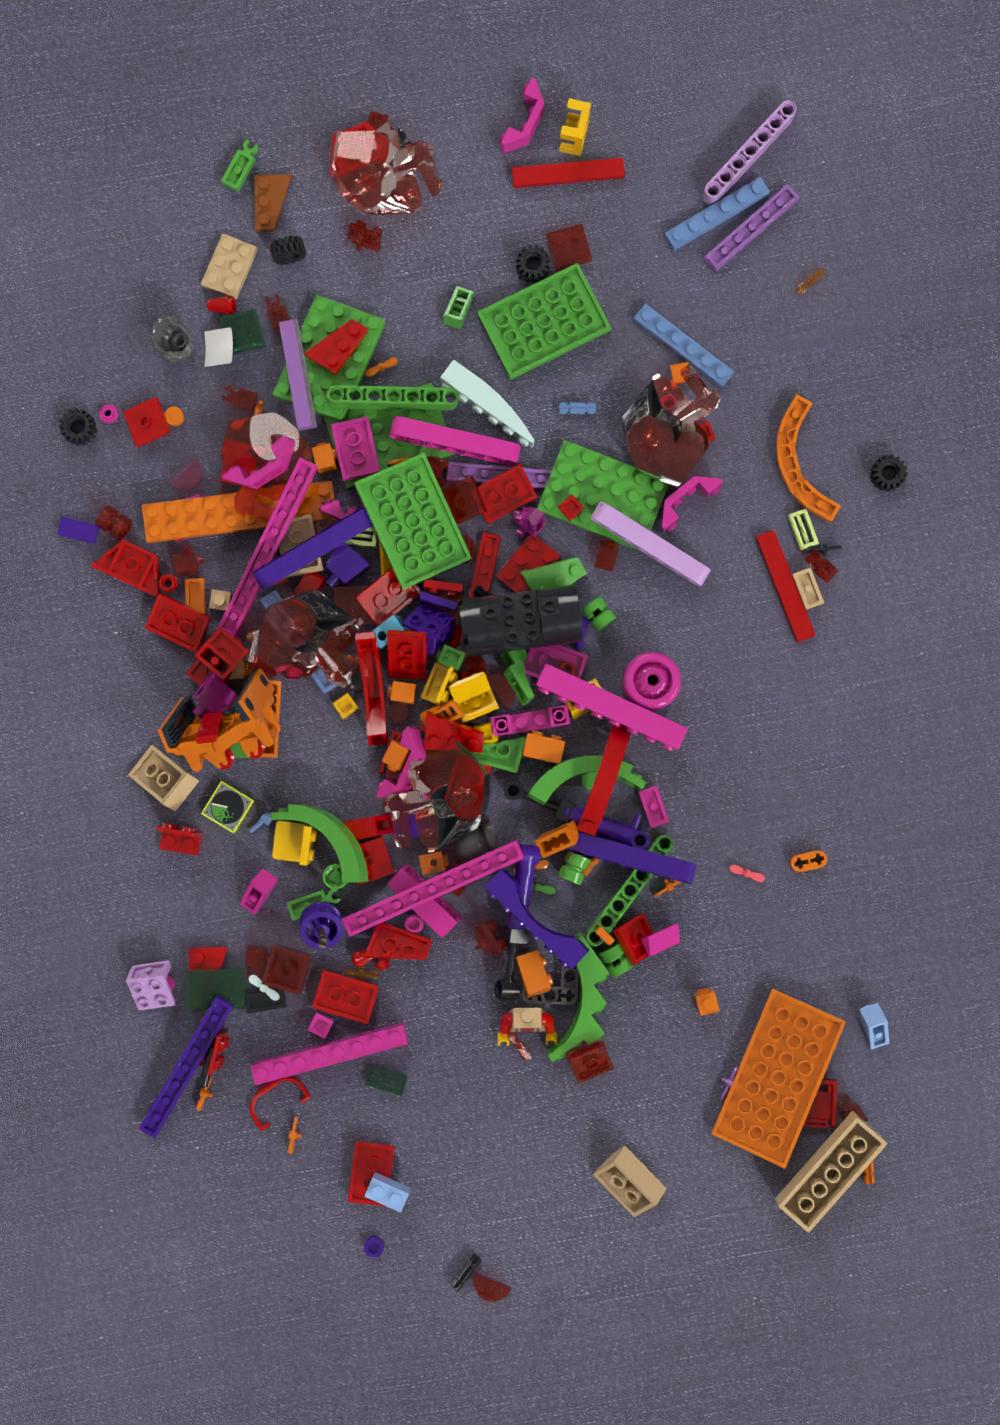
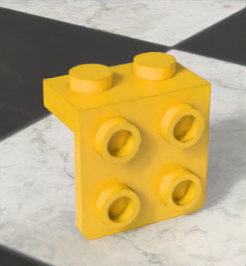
(438, 684)
(473, 696)
(294, 842)

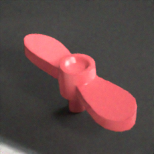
(747, 873)

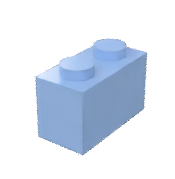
(387, 1192)

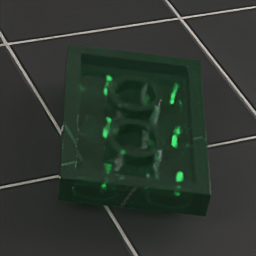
(205, 984)

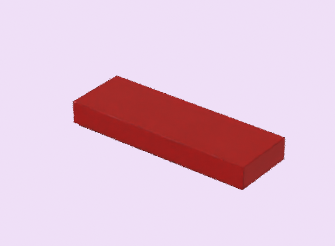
(210, 727)

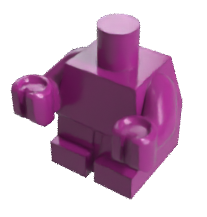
(530, 521)

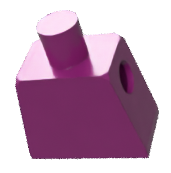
(213, 696)

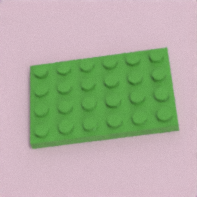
(321, 321)
(544, 321)
(381, 422)
(600, 478)
(412, 520)

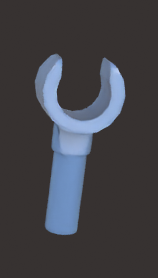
(265, 818)

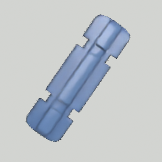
(577, 408)

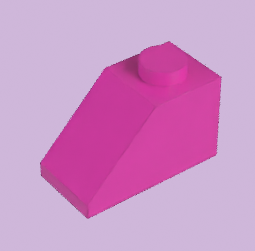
(258, 891)

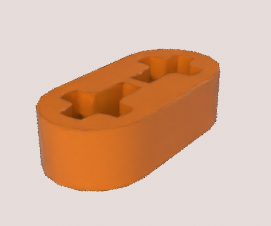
(809, 865)

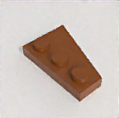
(269, 199)

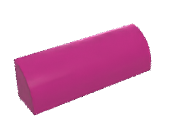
(435, 913)

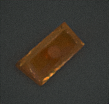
(240, 672)

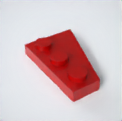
(337, 347)
(443, 733)
(396, 943)
(207, 957)

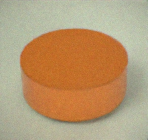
(174, 416)

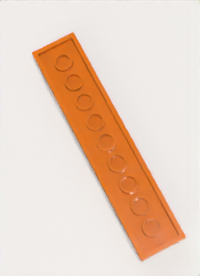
(217, 514)

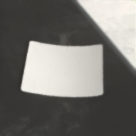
(218, 347)

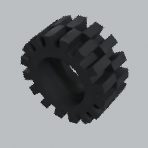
(288, 250)
(537, 253)
(86, 434)
(896, 464)

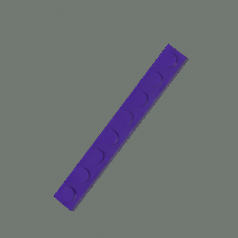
(186, 1066)

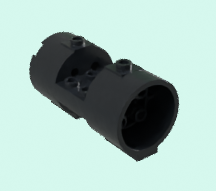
(520, 620)

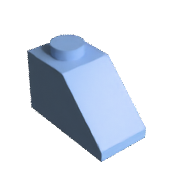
(874, 1025)

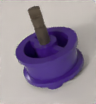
(321, 925)

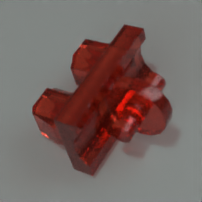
(363, 237)
(485, 932)

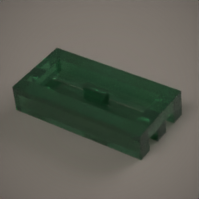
(383, 1087)

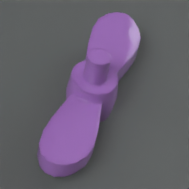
(728, 1083)

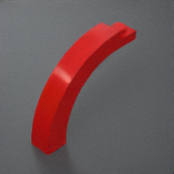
(373, 688)
(604, 780)

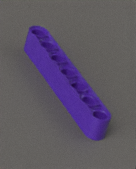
(312, 548)
(634, 858)

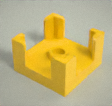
(580, 123)

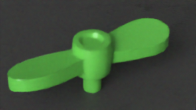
(546, 889)

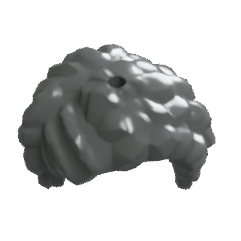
(171, 338)

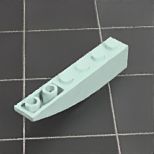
(485, 401)

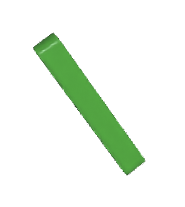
(384, 392)
(626, 899)

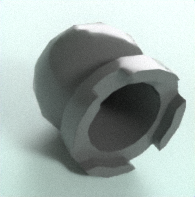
(477, 841)

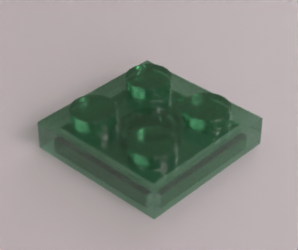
(245, 330)

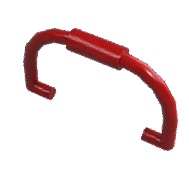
(266, 1088)

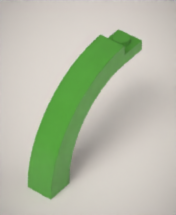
(579, 766)
(342, 839)

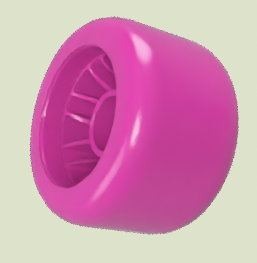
(638, 690)

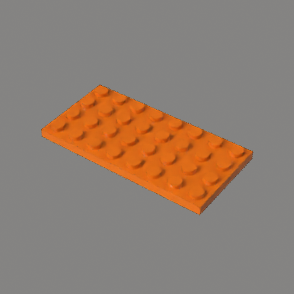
(778, 1078)

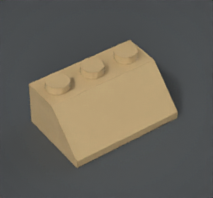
(630, 1182)

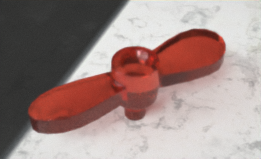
(519, 1046)

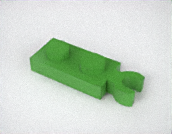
(240, 167)
(298, 905)

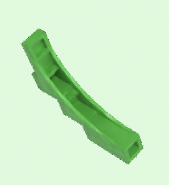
(591, 1001)

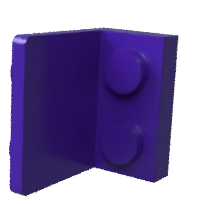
(434, 622)

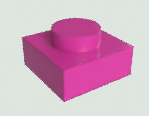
(320, 1025)

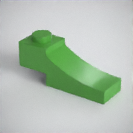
(516, 675)

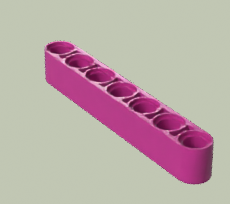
(455, 441)

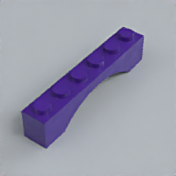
(566, 947)

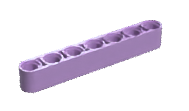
(753, 145)
(650, 544)

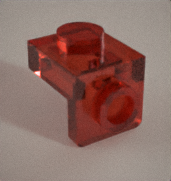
(607, 555)

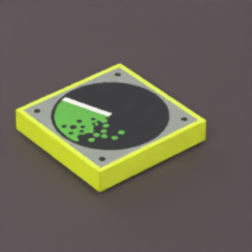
(227, 807)

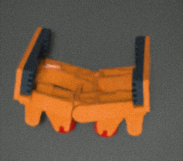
(251, 725)

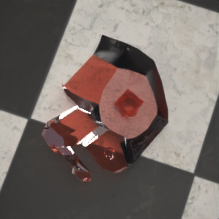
(663, 427)
(303, 634)
(447, 773)

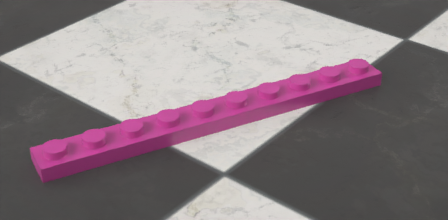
(268, 544)
(433, 888)

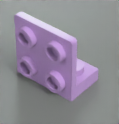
(150, 985)

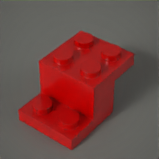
(218, 655)

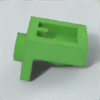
(450, 657)

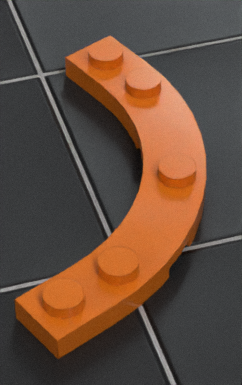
(789, 465)

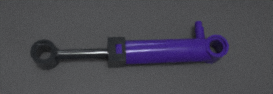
(608, 828)
(513, 931)

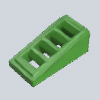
(455, 318)

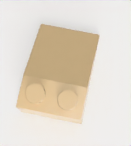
(163, 778)

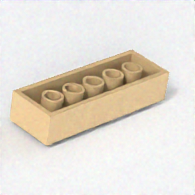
(830, 1171)

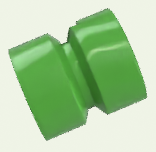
(603, 619)
(574, 867)
(333, 877)
(613, 953)

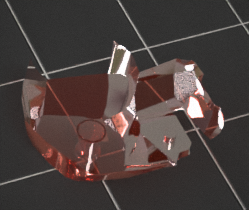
(378, 173)
(248, 446)

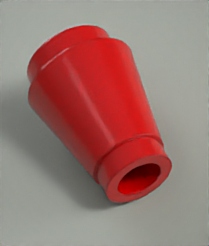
(222, 305)

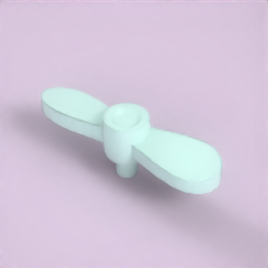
(253, 979)

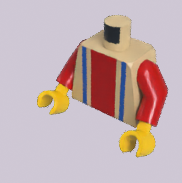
(527, 1021)

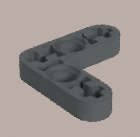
(564, 986)

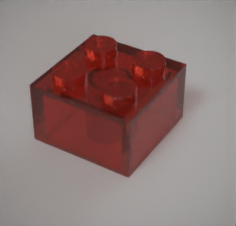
(287, 969)

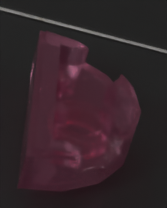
(188, 477)

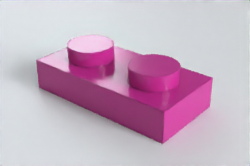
(653, 806)

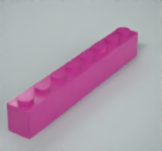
(612, 707)
(329, 1053)

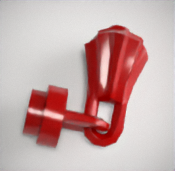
(359, 960)

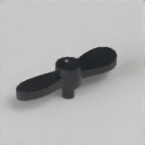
(406, 142)
(823, 548)

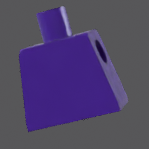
(345, 566)

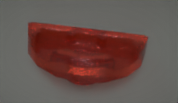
(502, 689)
(490, 1289)

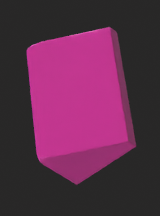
(661, 939)

